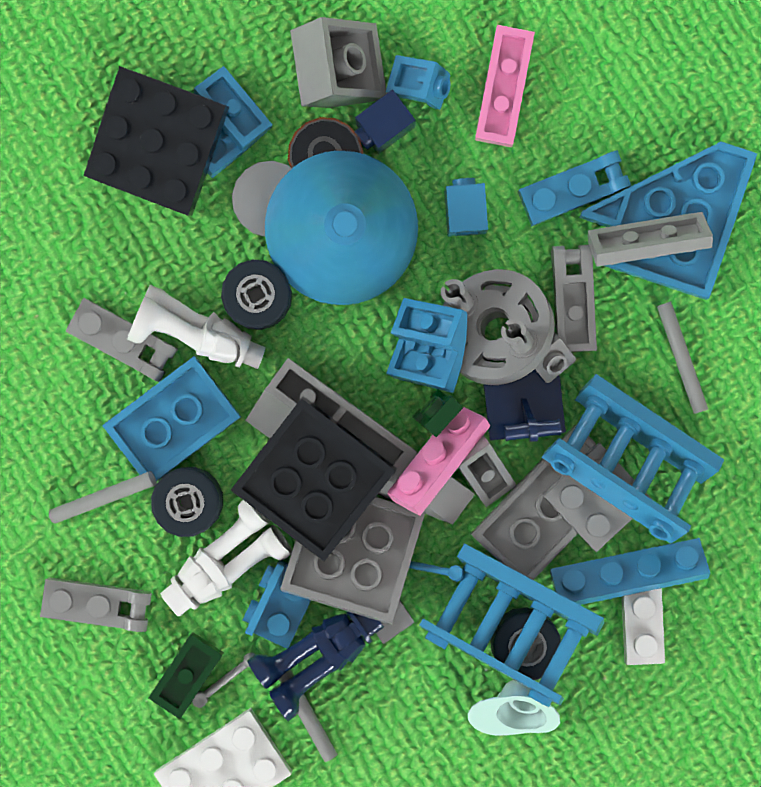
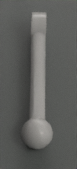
(202, 697)

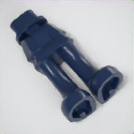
(339, 641)

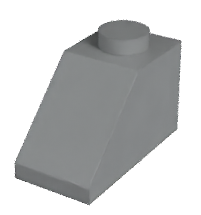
(486, 473)

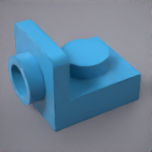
(419, 81)

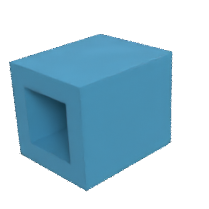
(466, 208)

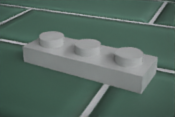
(650, 239)

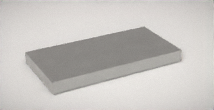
(524, 526)

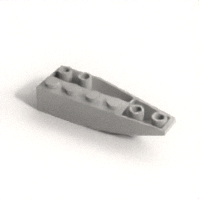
(294, 382)

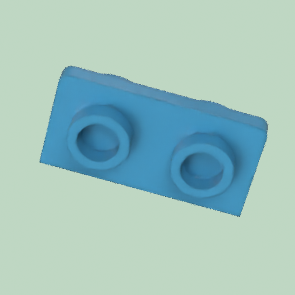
(277, 612)

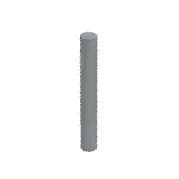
(682, 357)
(102, 497)
(313, 725)

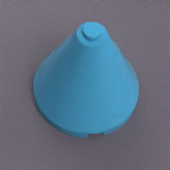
(341, 227)

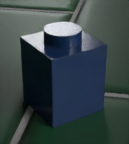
(384, 123)

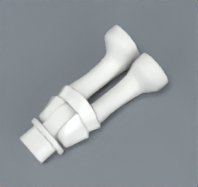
(207, 335)
(205, 574)

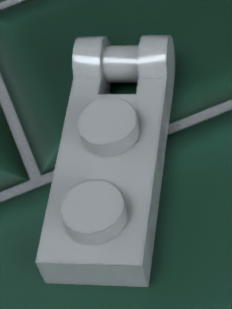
(574, 298)
(110, 334)
(94, 604)

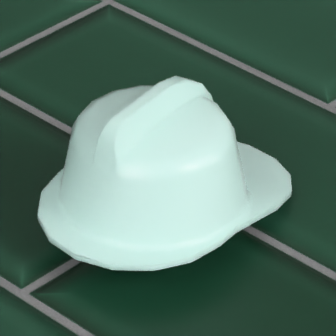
(513, 713)

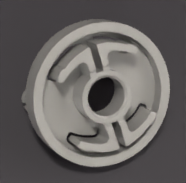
(521, 345)

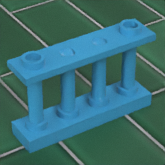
(652, 432)
(544, 605)

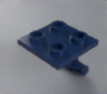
(525, 408)

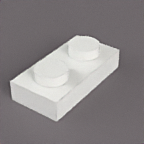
(643, 628)

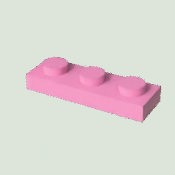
(504, 86)
(438, 461)

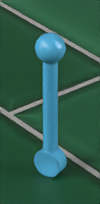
(455, 572)

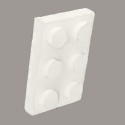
(229, 757)

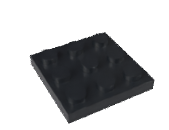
(156, 141)
(314, 478)

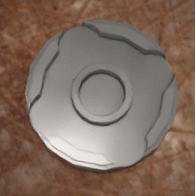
(254, 192)

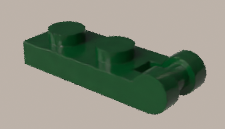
(437, 412)

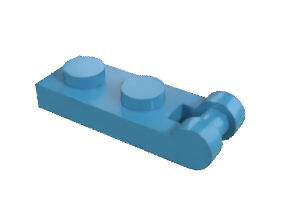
(572, 188)

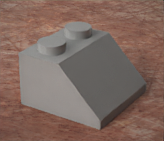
(338, 62)

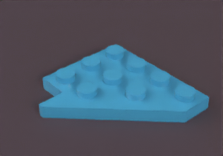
(702, 183)

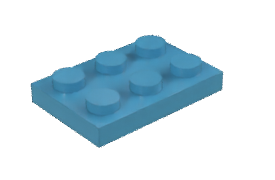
(172, 420)

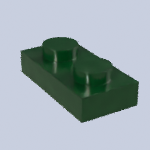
(186, 675)

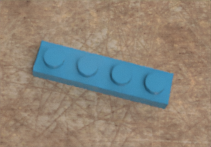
(631, 572)

